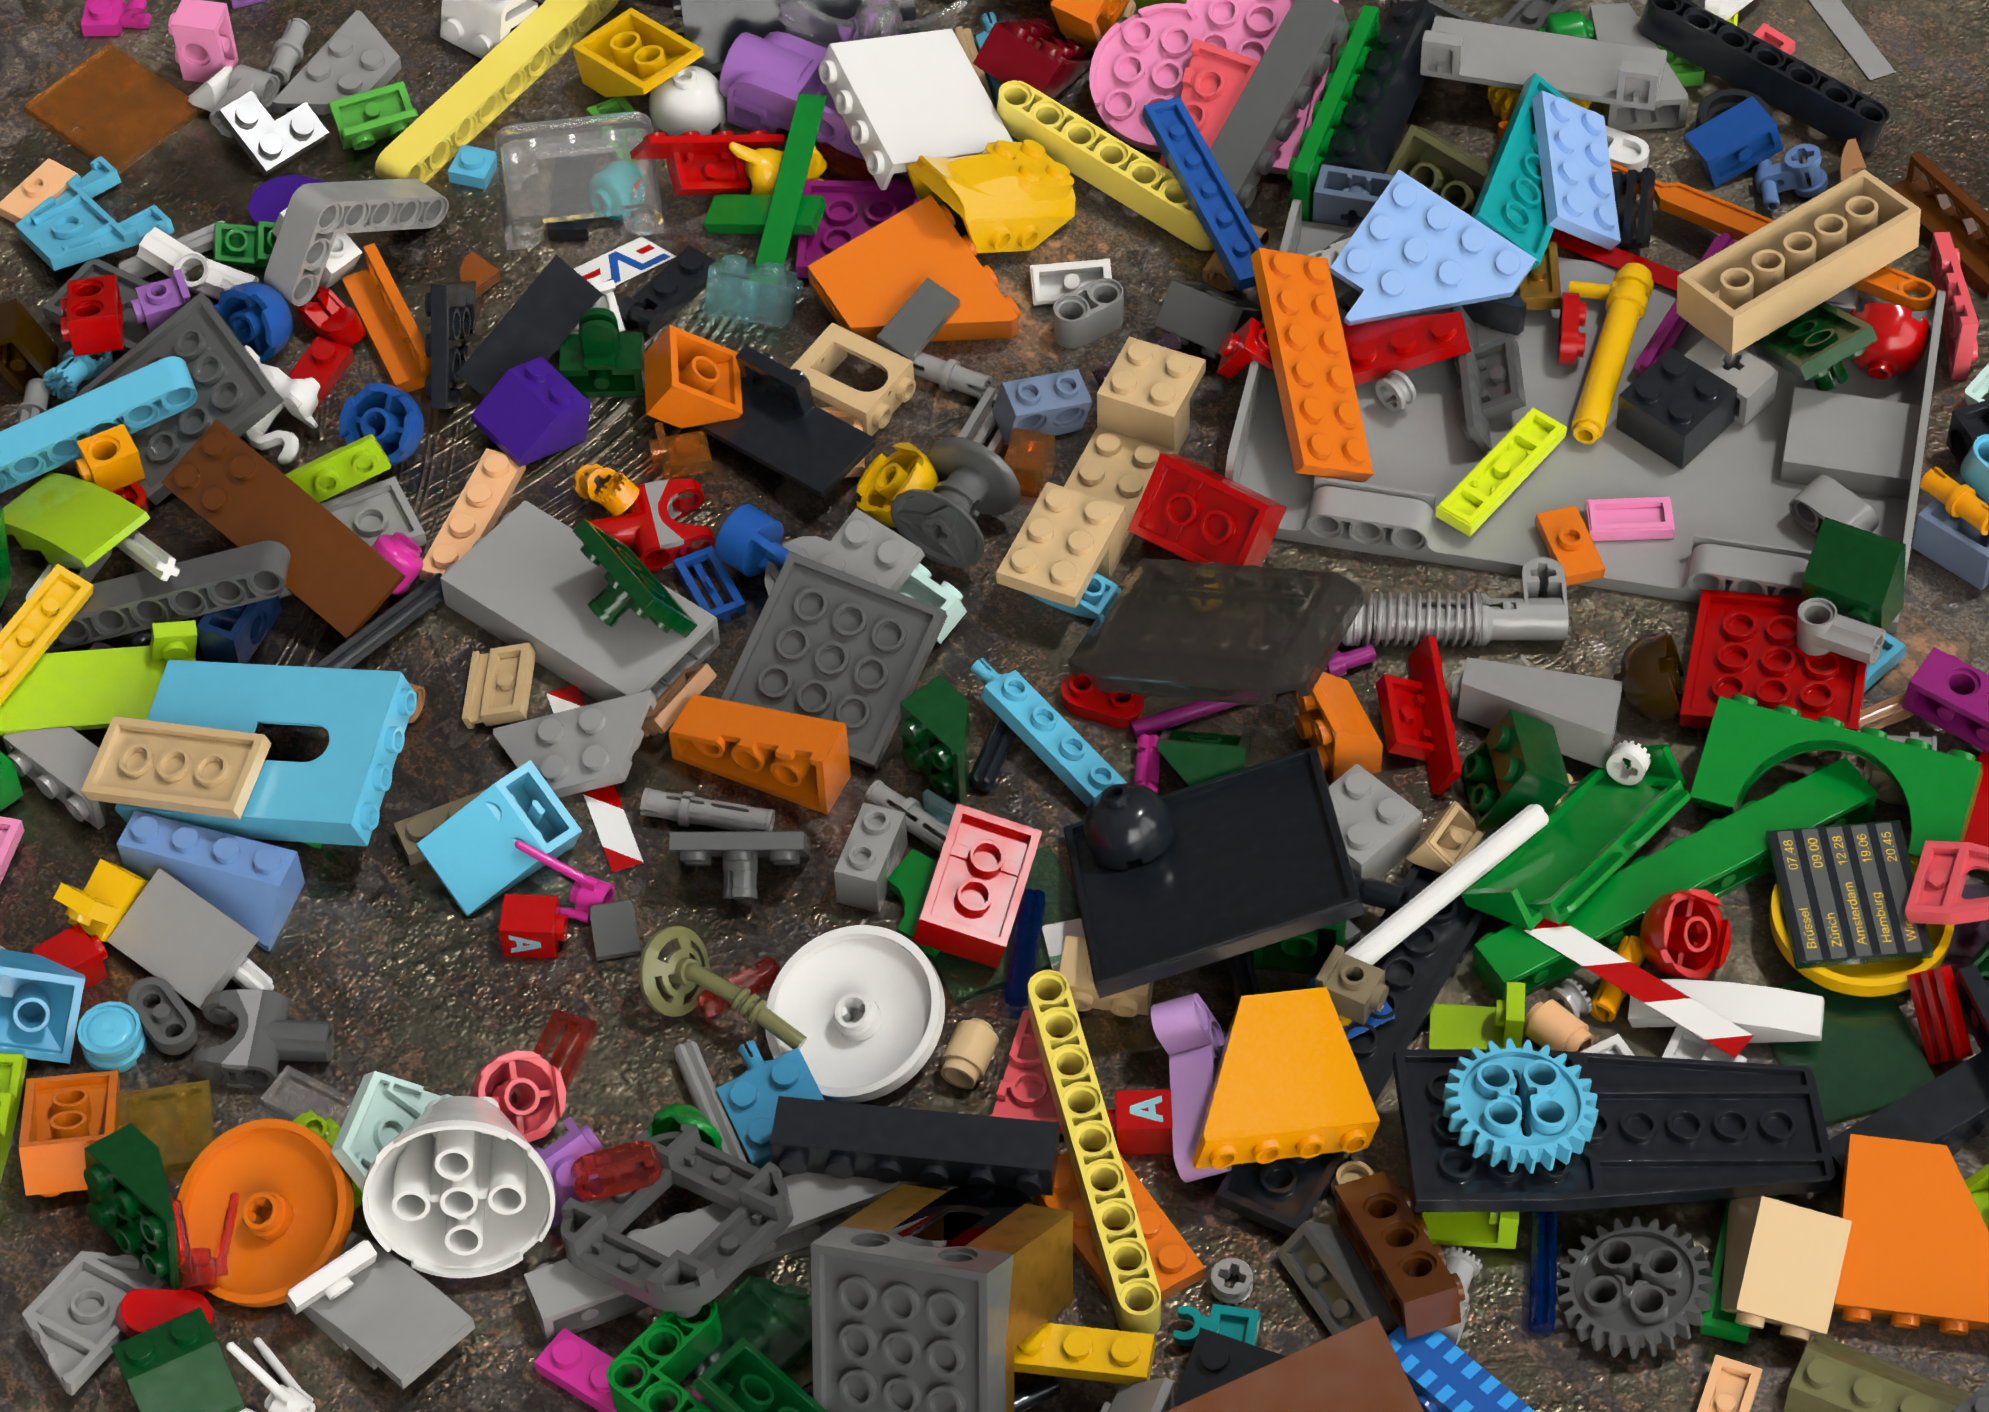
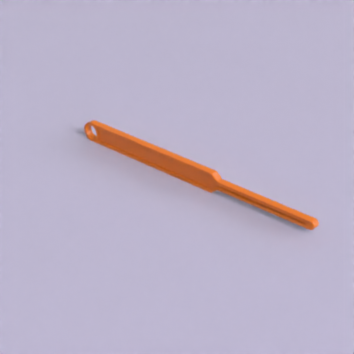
(1739, 222)

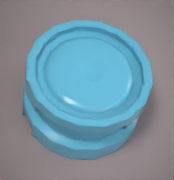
(111, 1037)

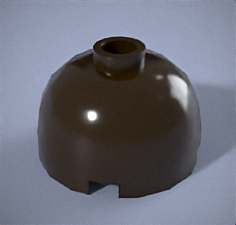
(1652, 677)

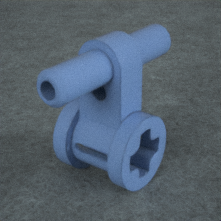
(1790, 175)

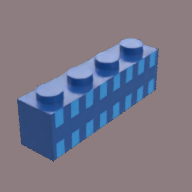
(1449, 1378)

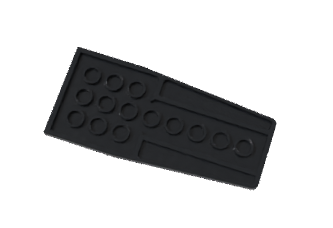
(1659, 1137)

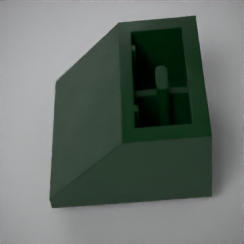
(938, 737)
(1514, 769)

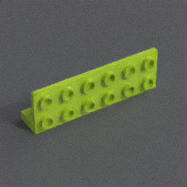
(94, 685)
(1463, 1029)

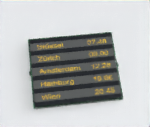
(1846, 894)

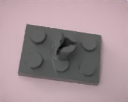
(740, 855)

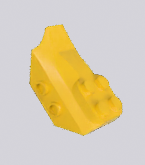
(1006, 195)

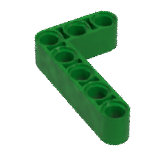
(659, 1375)

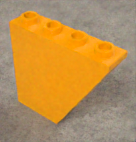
(1285, 1085)

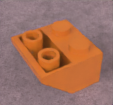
(1338, 728)

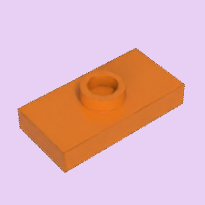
(1570, 544)

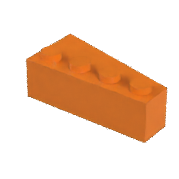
(765, 749)

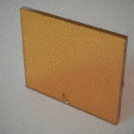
(113, 108)

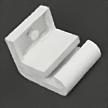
(482, 23)

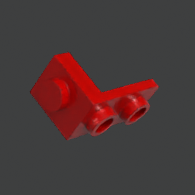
(1242, 347)

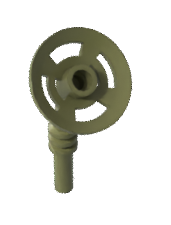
(688, 973)

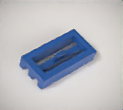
(720, 610)

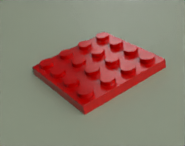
(1751, 650)

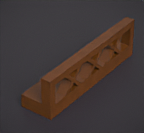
(1940, 216)

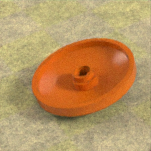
(289, 1210)

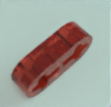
(616, 1170)

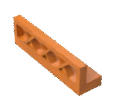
(388, 323)

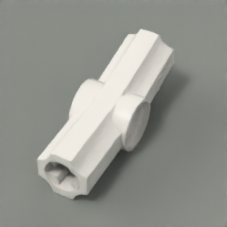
(170, 255)

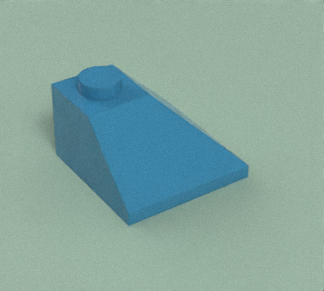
(38, 1006)

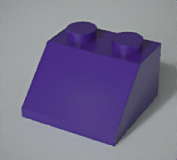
(533, 412)

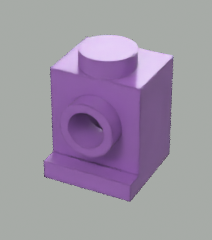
(160, 300)

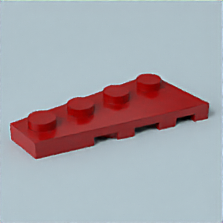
(1403, 344)

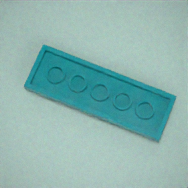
(1513, 189)

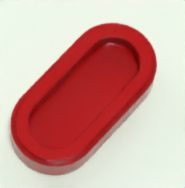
(151, 1307)

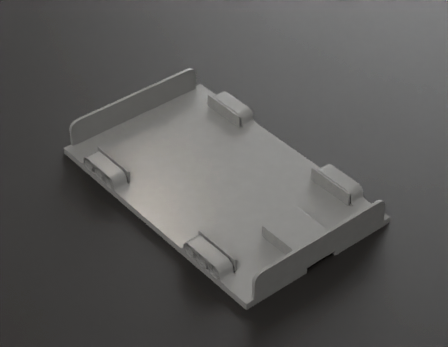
(1724, 503)

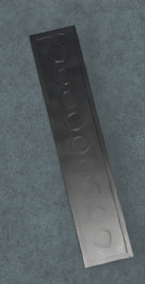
(1417, 976)

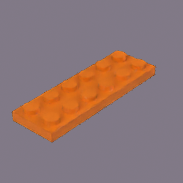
(1311, 365)

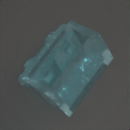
(751, 291)

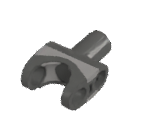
(260, 1039)

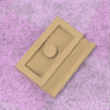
(499, 685)

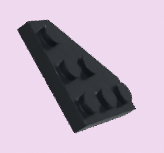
(452, 320)

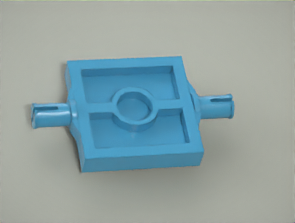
(754, 1096)

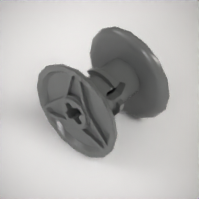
(944, 519)

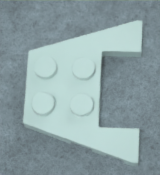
(375, 1118)

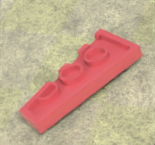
(1213, 87)
(1959, 317)

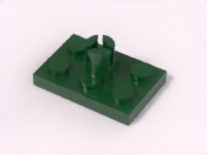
(1817, 344)
(629, 584)

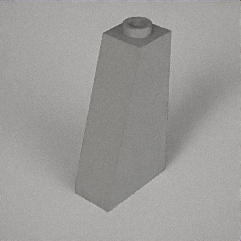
(1620, 25)
(1578, 706)

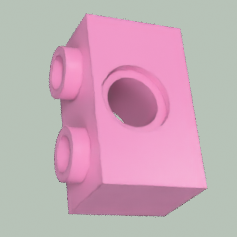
(202, 39)

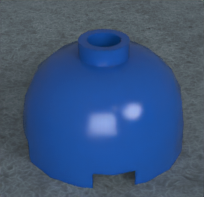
(257, 317)
(386, 414)

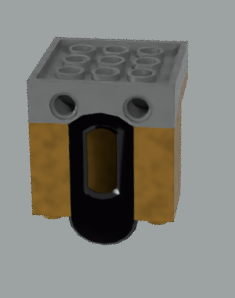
(932, 1297)

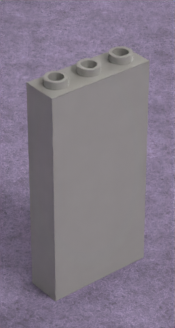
(535, 588)

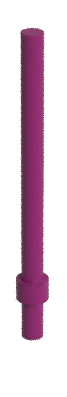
(1337, 666)

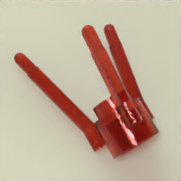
(196, 1266)

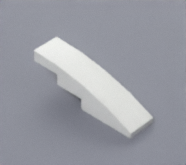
(1761, 1010)

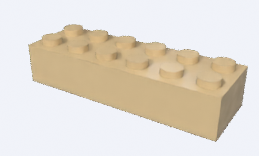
(1798, 261)

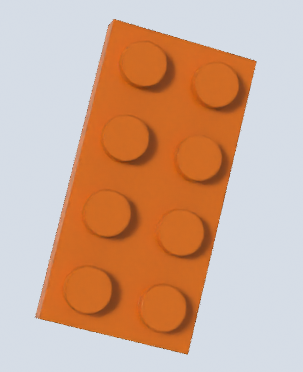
(1171, 1256)

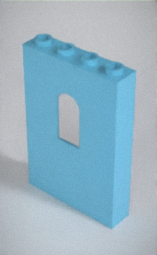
(311, 801)

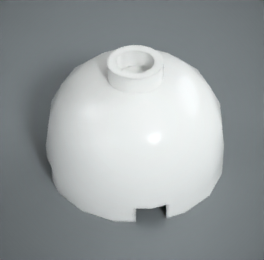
(688, 103)

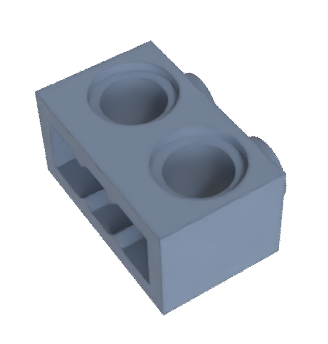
(1043, 403)

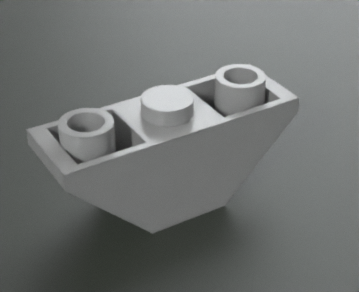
(59, 765)

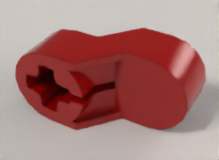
(332, 318)

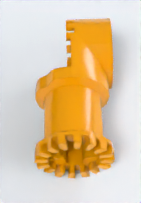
(616, 491)

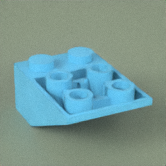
(476, 846)

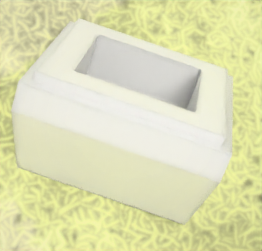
(212, 90)

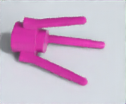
(585, 890)

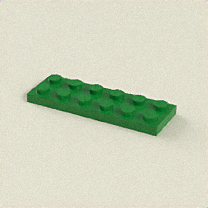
(1328, 114)

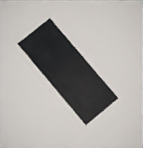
(532, 326)

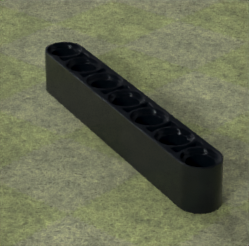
(1765, 71)

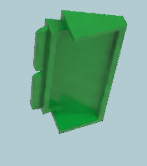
(1581, 844)

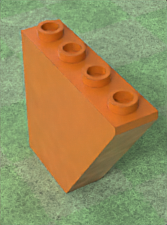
(883, 267)
(1913, 1239)

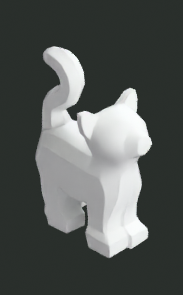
(299, 399)

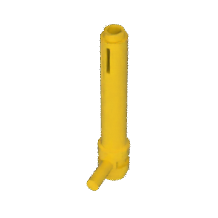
(1625, 306)

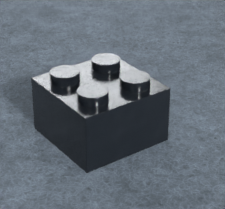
(1676, 408)

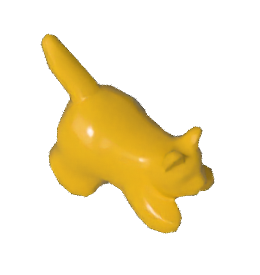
(764, 165)

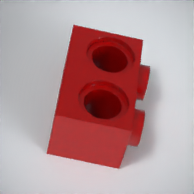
(93, 315)

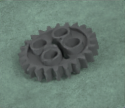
(1635, 1287)

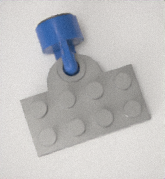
(861, 547)

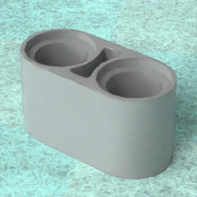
(1088, 313)
(1832, 500)

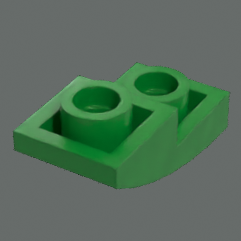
(243, 244)

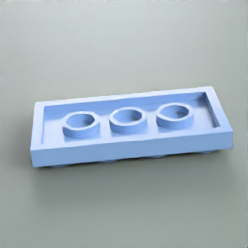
(1576, 170)

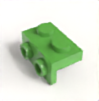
(372, 115)

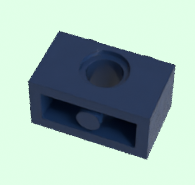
(237, 631)

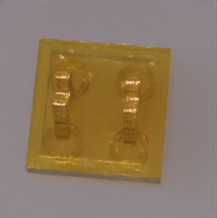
(174, 1118)

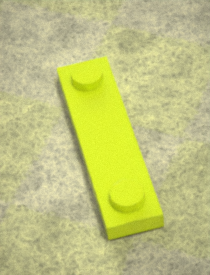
(1501, 472)

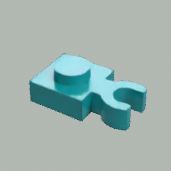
(1226, 1320)

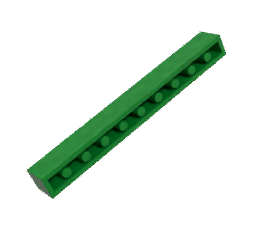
(1712, 859)

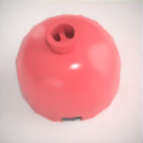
(534, 1087)

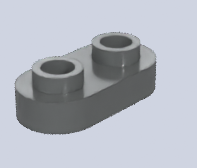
(166, 1018)

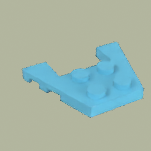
(78, 228)

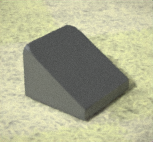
(614, 930)

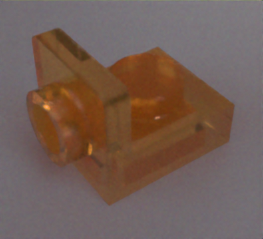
(680, 453)

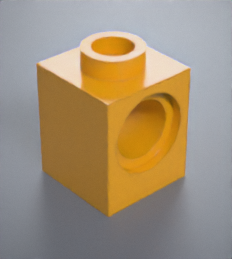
(110, 459)

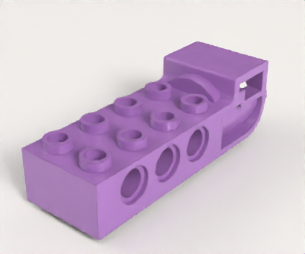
(764, 82)

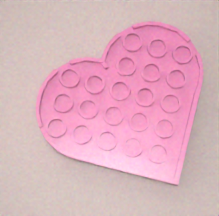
(1149, 51)

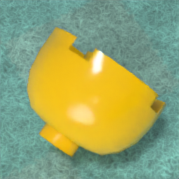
(893, 475)

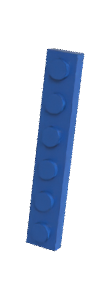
(1204, 188)

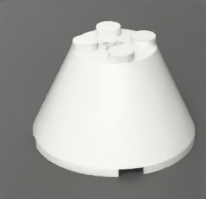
(459, 1191)

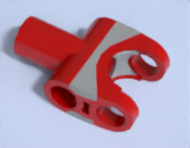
(652, 523)

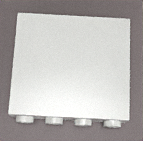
(910, 100)

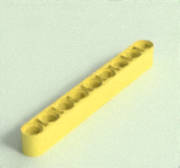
(489, 88)
(1097, 1168)

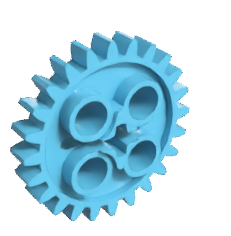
(1489, 1114)

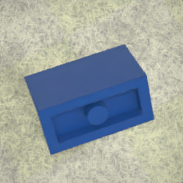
(1735, 141)

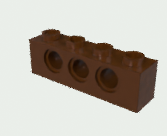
(1399, 1254)

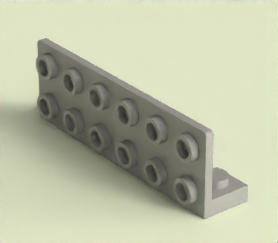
(1570, 64)

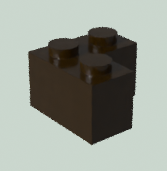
(24, 346)

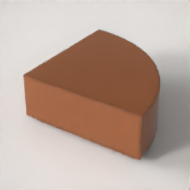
(479, 270)

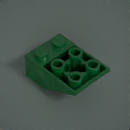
(133, 1200)

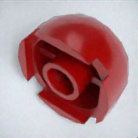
(1899, 341)
(1685, 934)

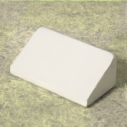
(1058, 279)

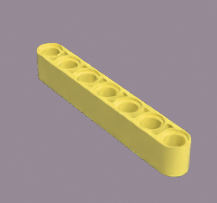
(1101, 160)

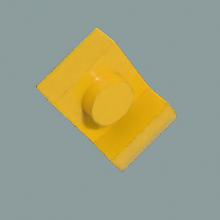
(103, 900)

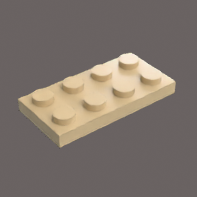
(176, 767)

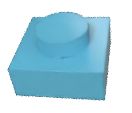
(473, 167)

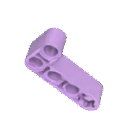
(1194, 1051)

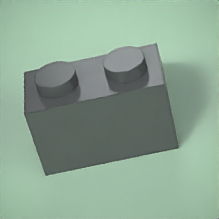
(1203, 315)

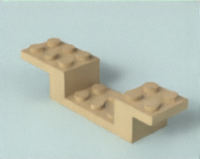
(1087, 521)

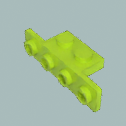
(341, 468)

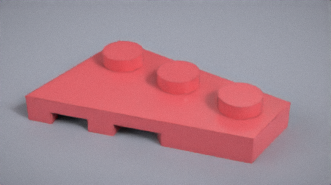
(1025, 1088)

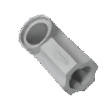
(242, 80)
(1825, 631)

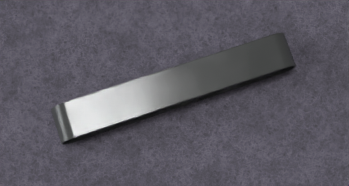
(201, 588)

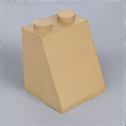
(1782, 1265)

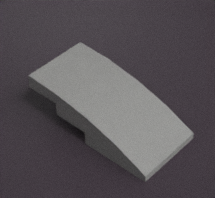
(392, 1317)

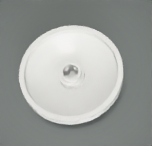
(864, 1006)

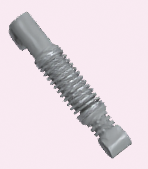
(1470, 618)

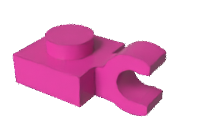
(111, 16)

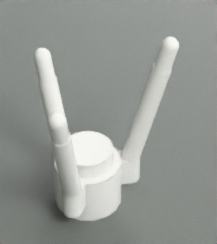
(281, 1398)

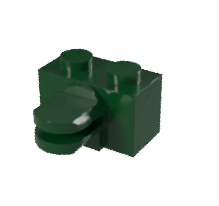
(602, 359)

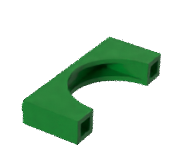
(1753, 739)

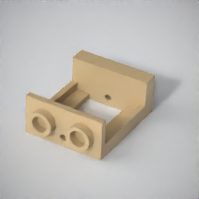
(871, 407)

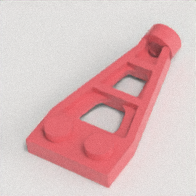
(1940, 884)

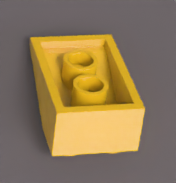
(632, 55)

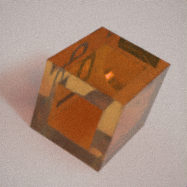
(1032, 460)

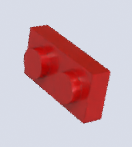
(325, 363)

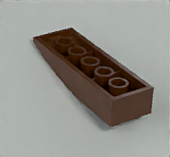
(256, 503)

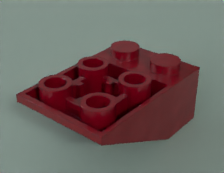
(1033, 55)

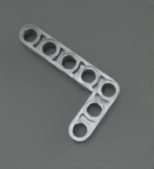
(333, 208)

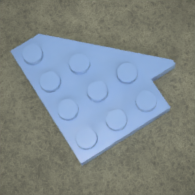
(1424, 257)

